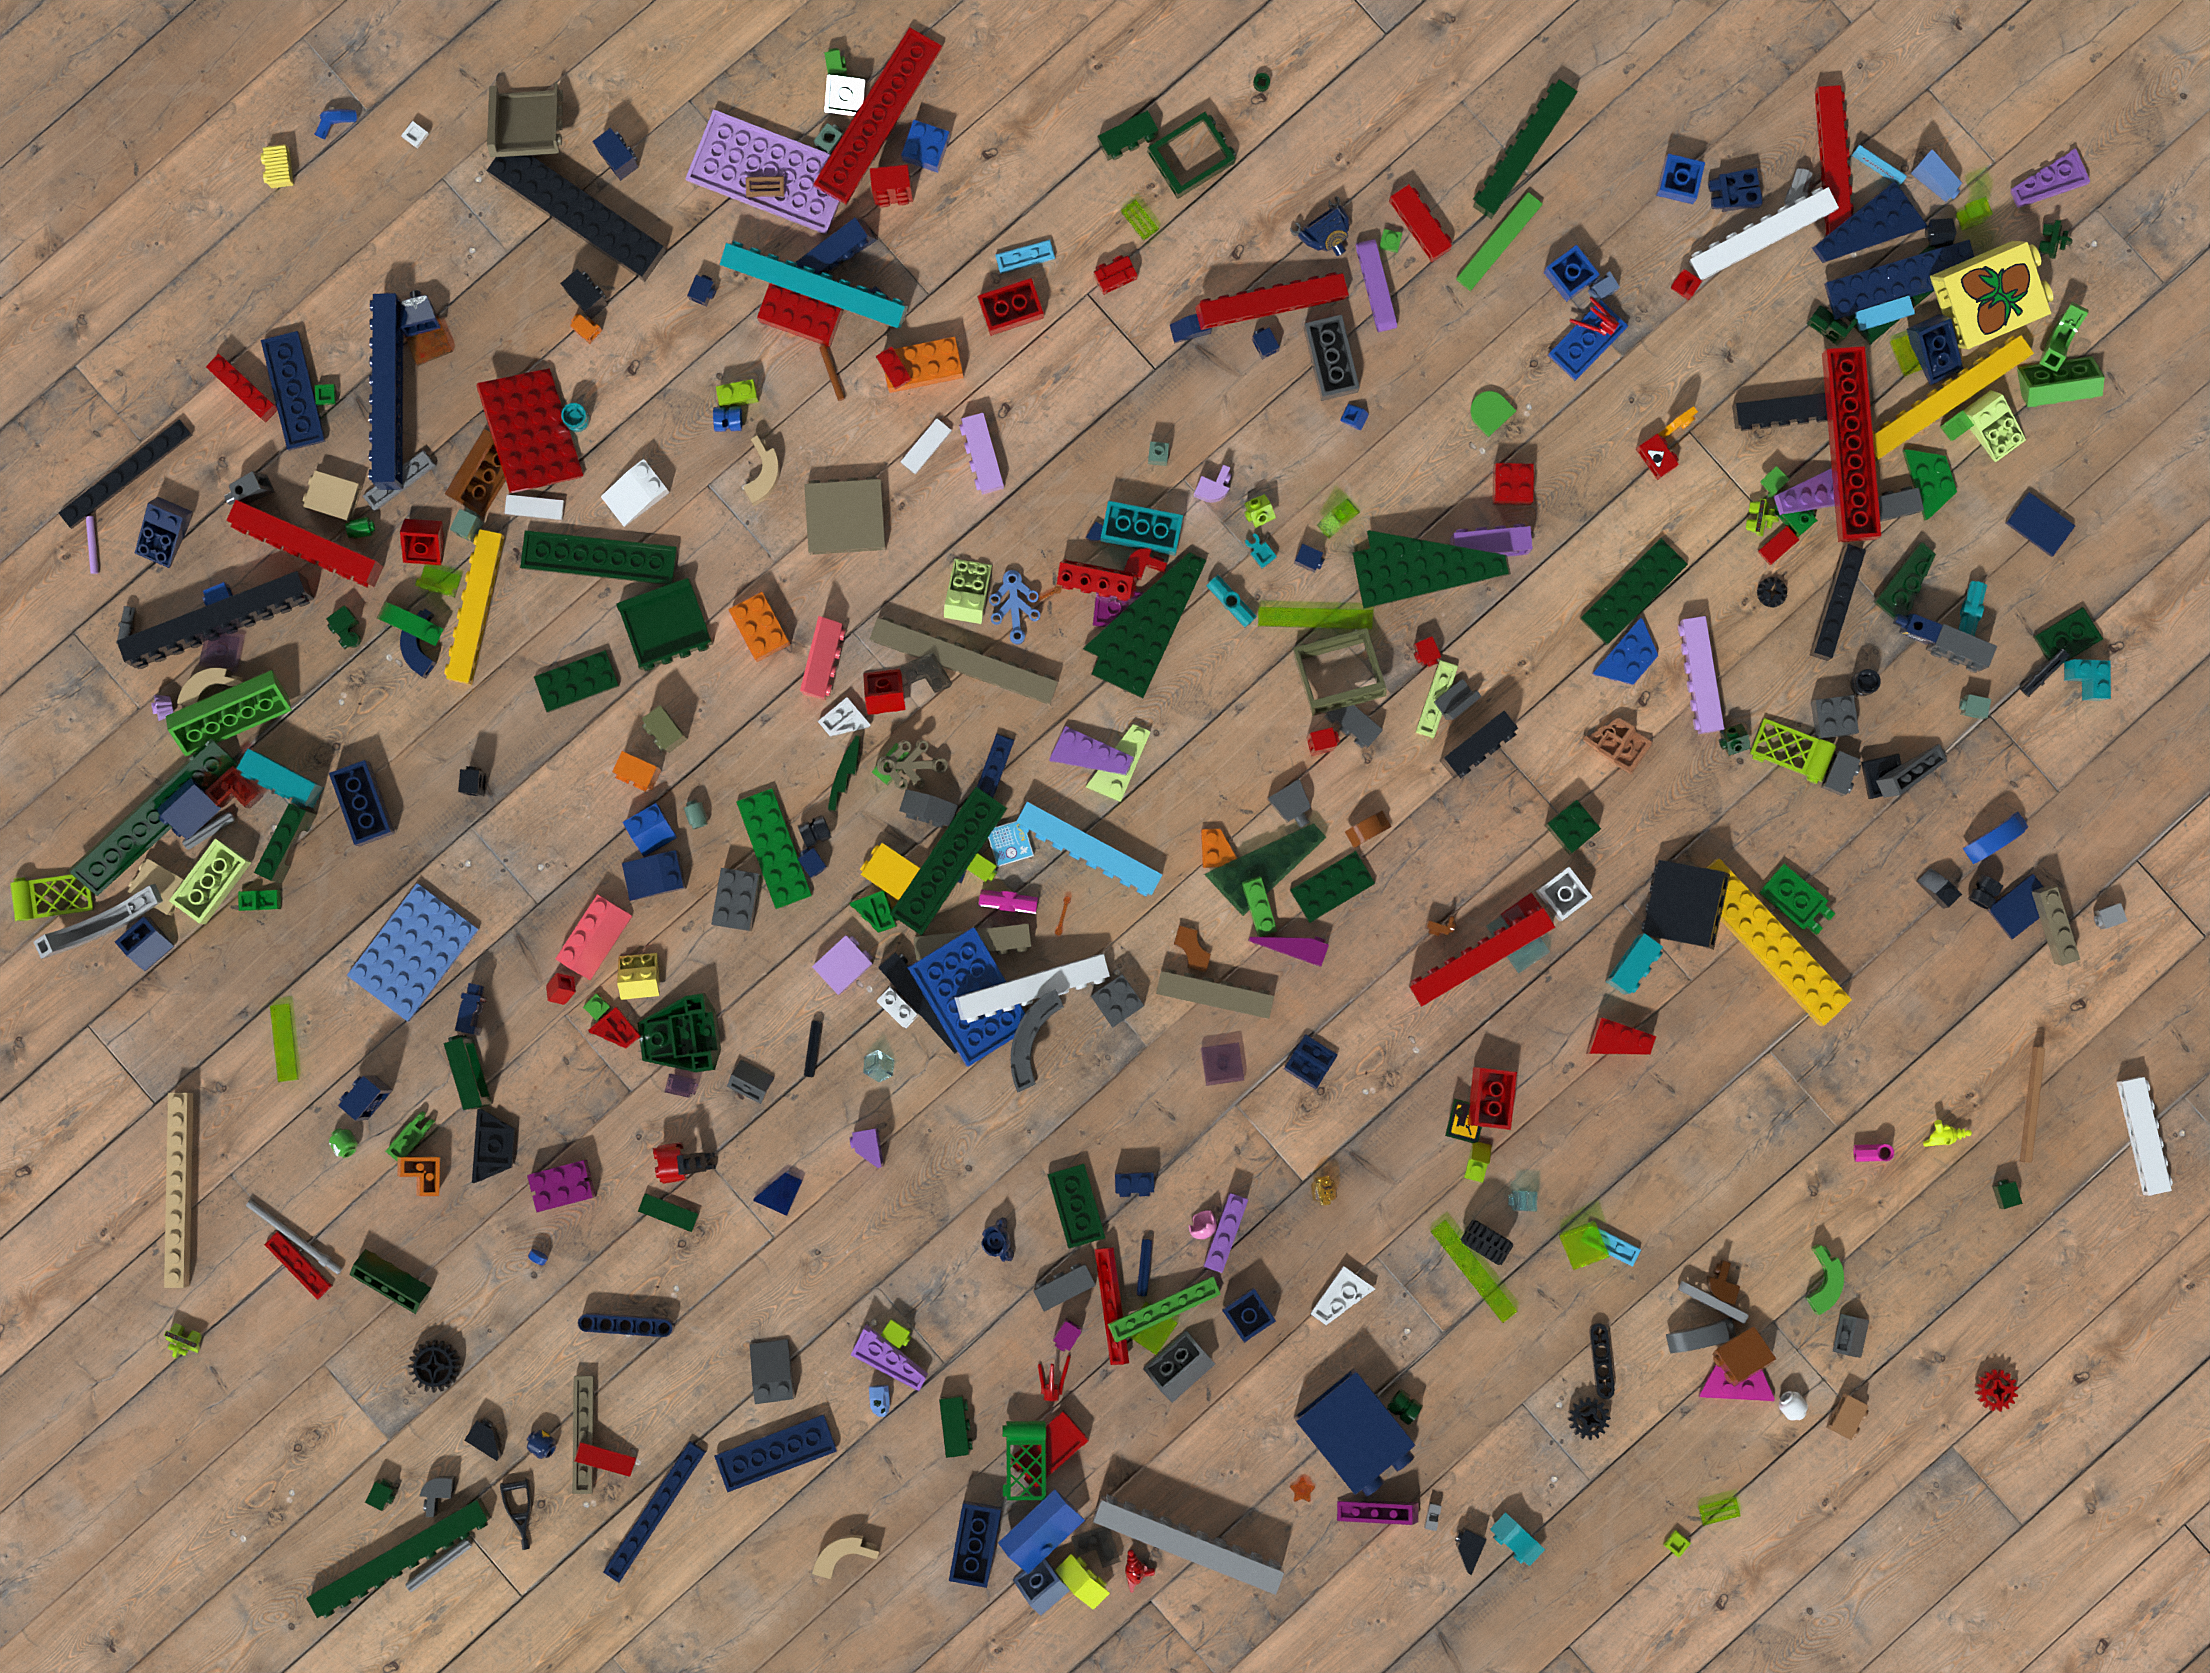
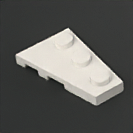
(1340, 1295)

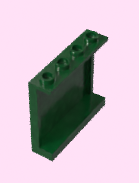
(665, 624)

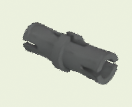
(126, 622)

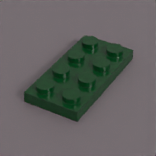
(576, 681)
(1332, 886)
(1076, 1206)

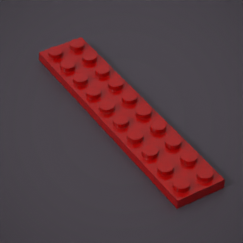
(877, 116)

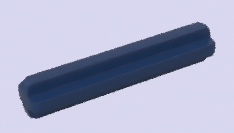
(1144, 1267)

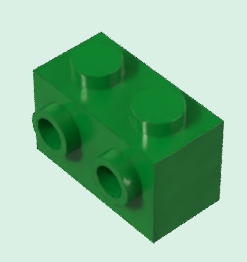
(1797, 521)

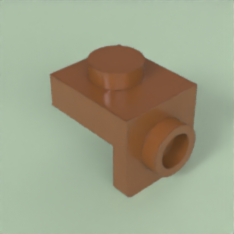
(1437, 929)

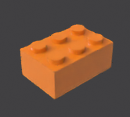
(759, 627)

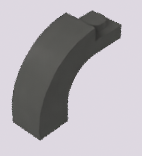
(1701, 1336)

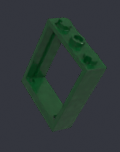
(1177, 189)
(467, 1072)

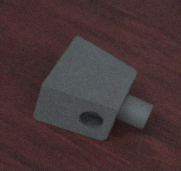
(249, 488)
(1291, 803)

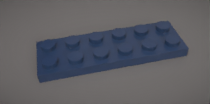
(293, 390)
(775, 1453)

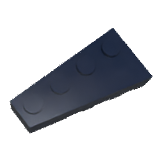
(839, 247)

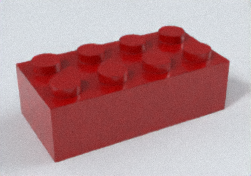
(799, 315)

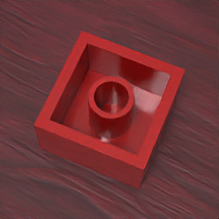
(1513, 484)

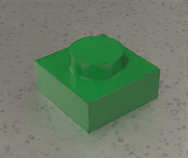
(325, 394)

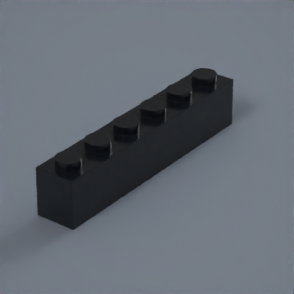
(1780, 411)
(1837, 602)
(899, 975)

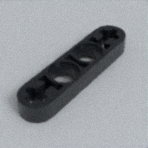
(1599, 1361)

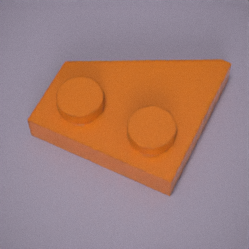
(1215, 848)

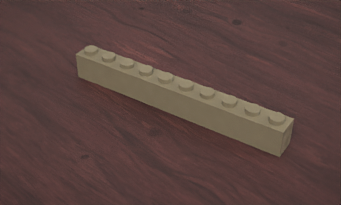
(964, 661)

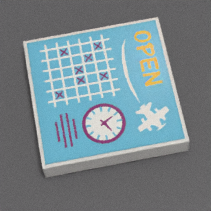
(1009, 844)

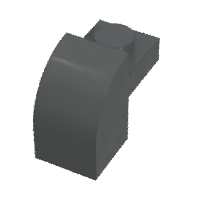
(434, 1489)

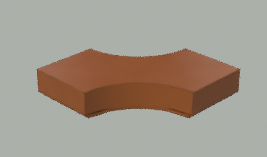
(1197, 957)

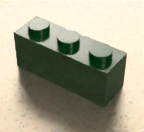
(1128, 136)
(955, 1426)

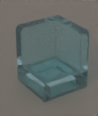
(878, 1066)

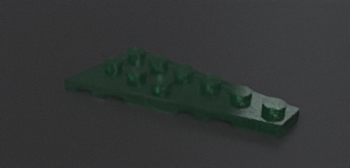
(1269, 862)

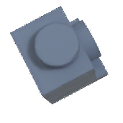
(1604, 287)

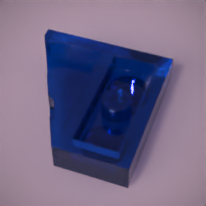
(780, 1194)

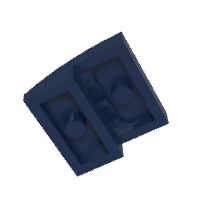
(1310, 1062)

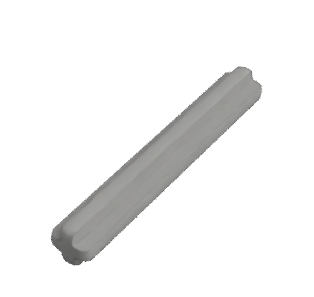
(438, 1564)

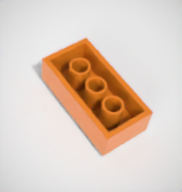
(929, 363)

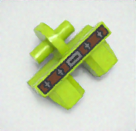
(1760, 508)
(190, 1343)

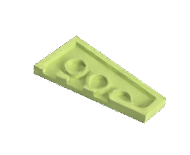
(1114, 784)

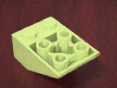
(1994, 425)
(967, 591)

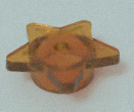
(1302, 1495)

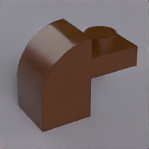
(1719, 1287)

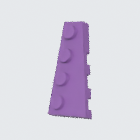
(1808, 495)
(1083, 751)
(885, 1357)

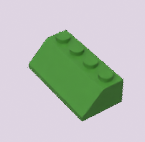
(2073, 381)

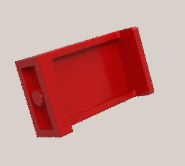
(1061, 1442)

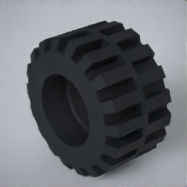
(1486, 1242)

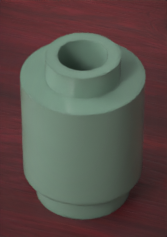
(695, 814)

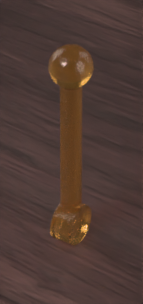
(1057, 590)
(1066, 900)

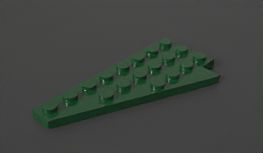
(1412, 567)
(1139, 636)

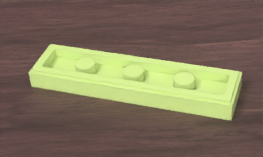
(1441, 683)

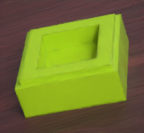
(1677, 1543)

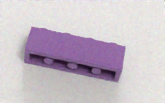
(1225, 1232)

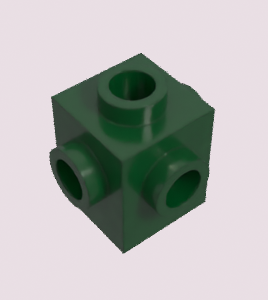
(1734, 739)

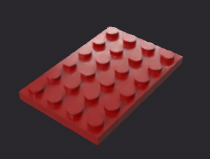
(529, 430)

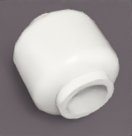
(1793, 1405)

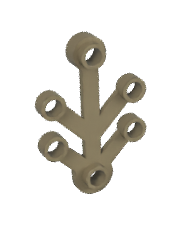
(909, 764)

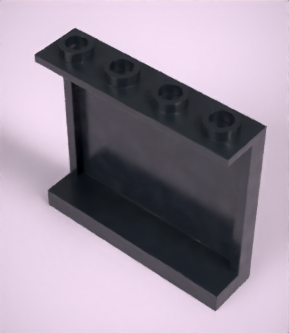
(1685, 904)

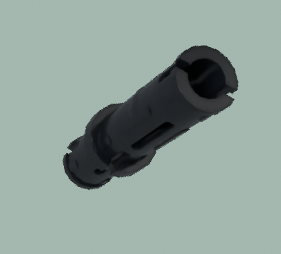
(2045, 672)

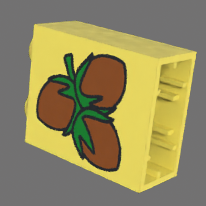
(1993, 293)

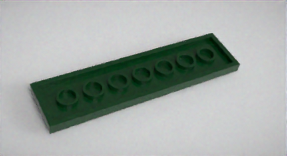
(598, 557)
(948, 861)

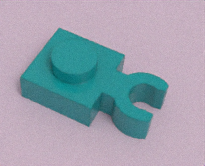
(1262, 553)

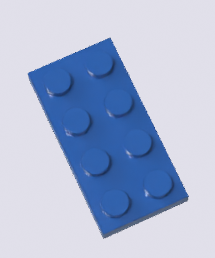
(1584, 346)

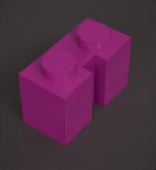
(1067, 1335)

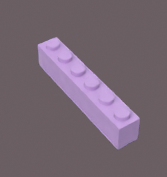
(1701, 675)

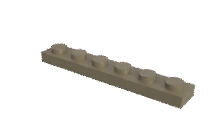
(583, 1430)

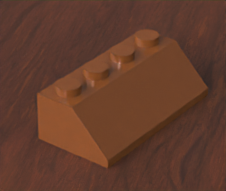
(478, 477)

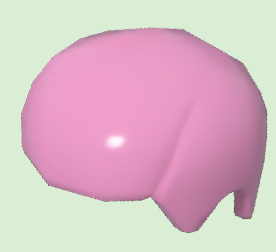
(1203, 1225)

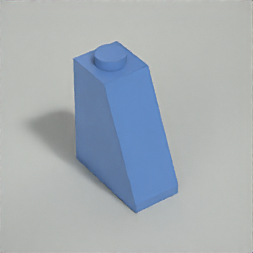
(1937, 176)

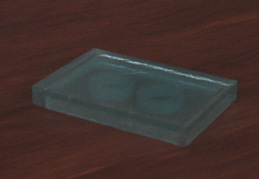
(1529, 953)

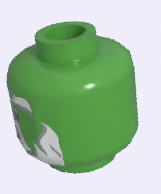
(343, 1143)

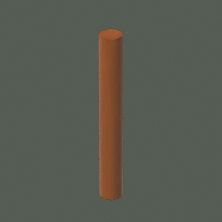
(832, 373)

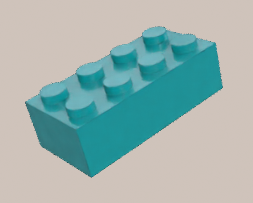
(1141, 528)
(284, 780)

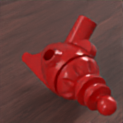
(1136, 1570)

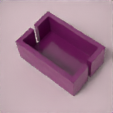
(561, 1186)

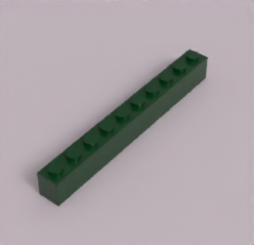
(398, 1558)

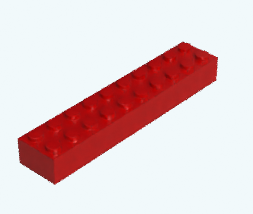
(1851, 444)

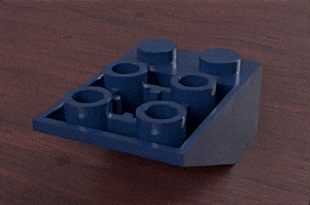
(162, 531)

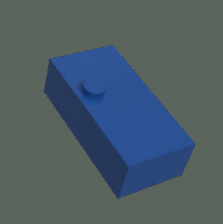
(1041, 1531)

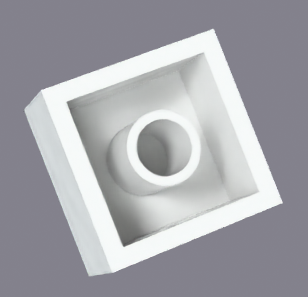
(1564, 894)

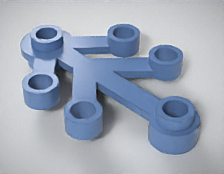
(1014, 604)

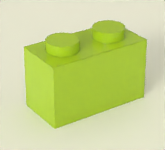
(737, 393)

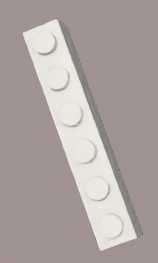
(2144, 1136)

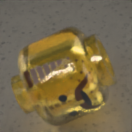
(1323, 1190)

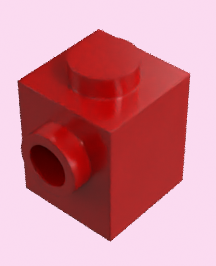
(1427, 652)

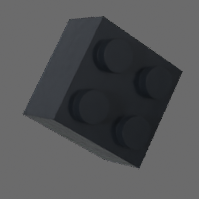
(585, 295)

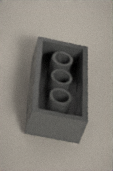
(1331, 357)

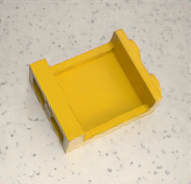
(889, 870)

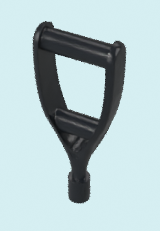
(522, 1515)

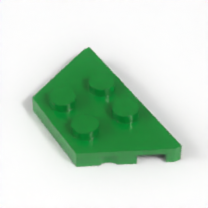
(1932, 477)

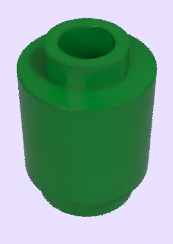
(360, 528)

